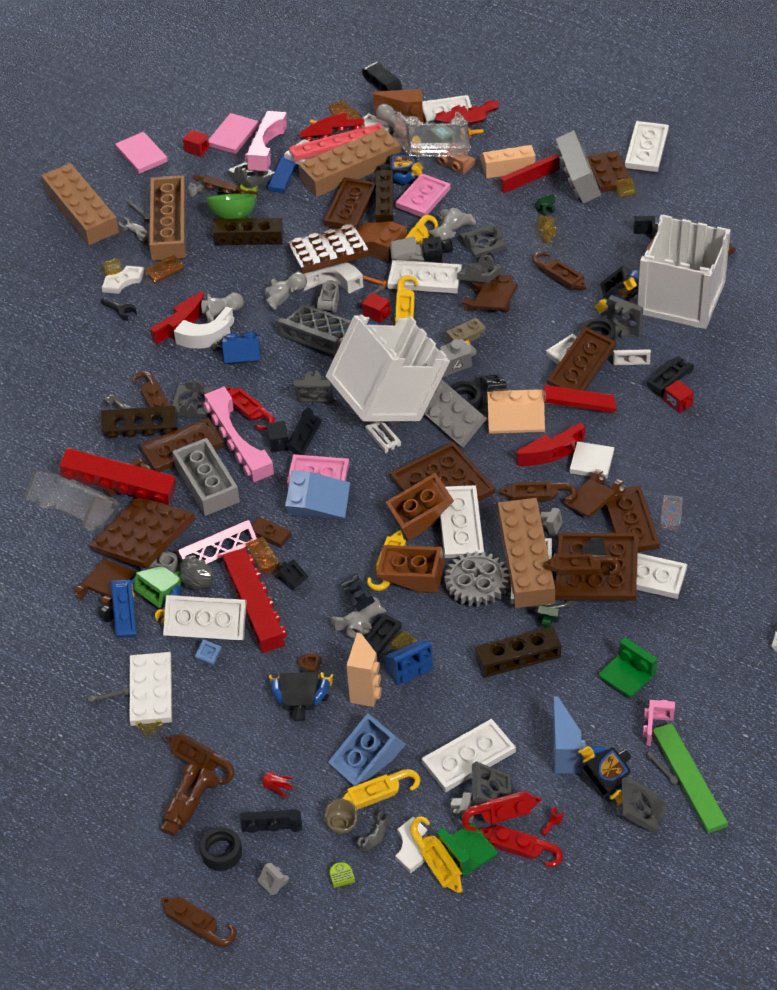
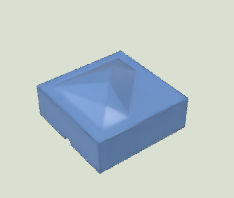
(208, 652)

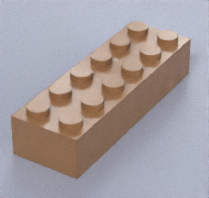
(350, 160)
(80, 204)
(168, 217)
(526, 553)

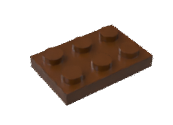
(608, 169)

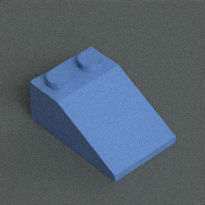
(317, 495)
(566, 741)
(366, 751)

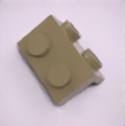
(468, 330)

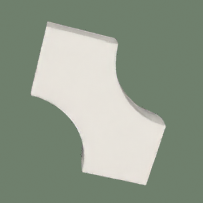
(117, 282)
(410, 854)

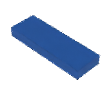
(282, 175)
(123, 609)

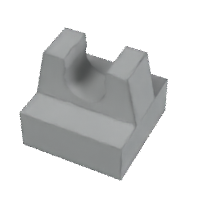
(552, 521)
(462, 804)
(272, 879)

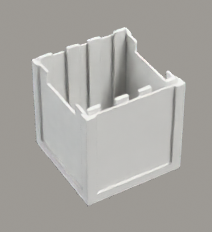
(683, 271)
(387, 370)

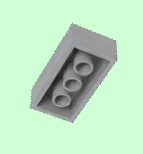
(577, 167)
(206, 476)

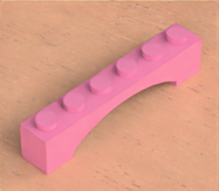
(258, 155)
(255, 462)

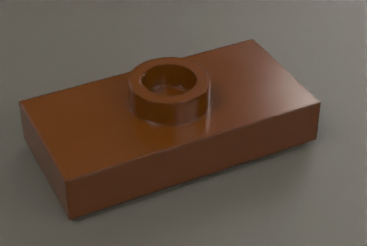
(271, 532)

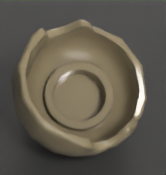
(341, 816)

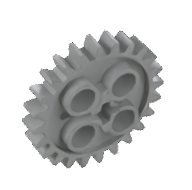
(476, 578)

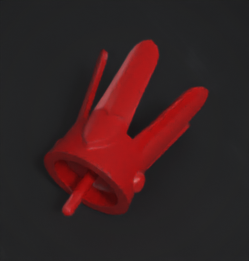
(271, 781)

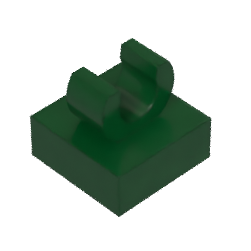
(545, 202)
(548, 616)

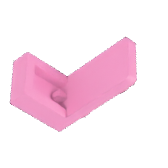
(657, 710)

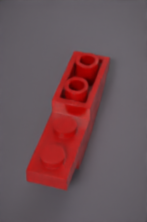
(474, 116)
(325, 127)
(188, 310)
(548, 450)

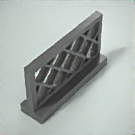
(314, 336)

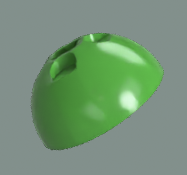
(232, 205)

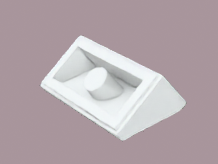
(631, 357)

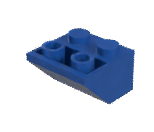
(241, 347)
(409, 661)

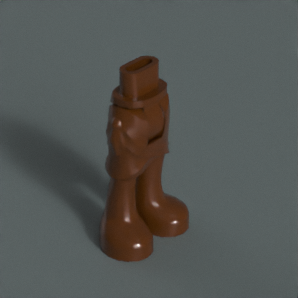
(181, 807)

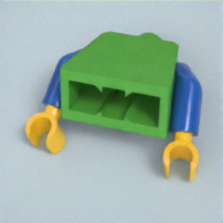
(155, 585)

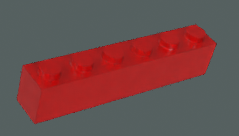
(117, 476)
(259, 607)

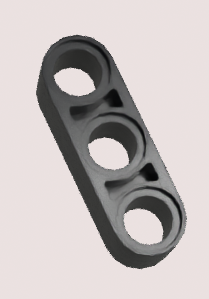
(381, 78)

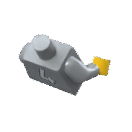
(459, 354)

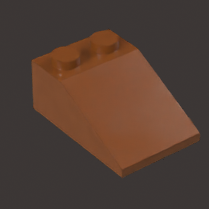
(404, 101)
(379, 236)
(420, 505)
(412, 567)

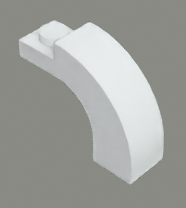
(344, 274)
(204, 335)

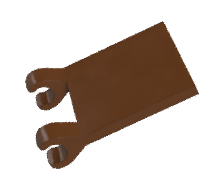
(491, 296)
(593, 496)
(101, 579)

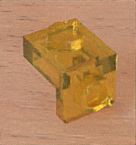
(547, 225)

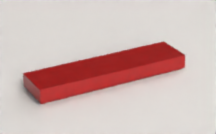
(530, 173)
(579, 398)

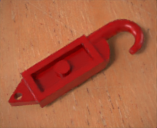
(249, 406)
(502, 808)

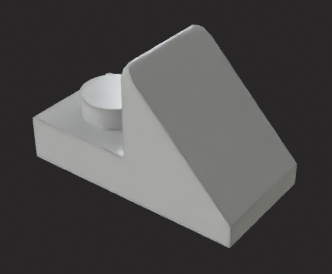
(407, 250)

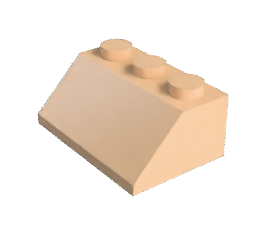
(506, 161)
(516, 411)
(363, 673)

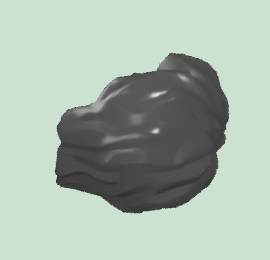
(195, 573)

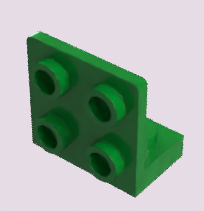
(630, 668)
(467, 848)

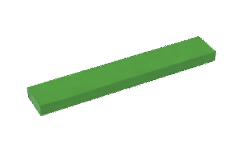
(690, 778)

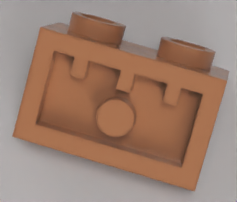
(457, 163)

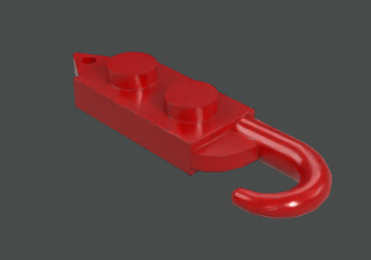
(520, 843)

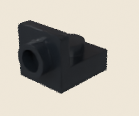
(645, 224)
(291, 574)

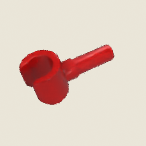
(554, 819)

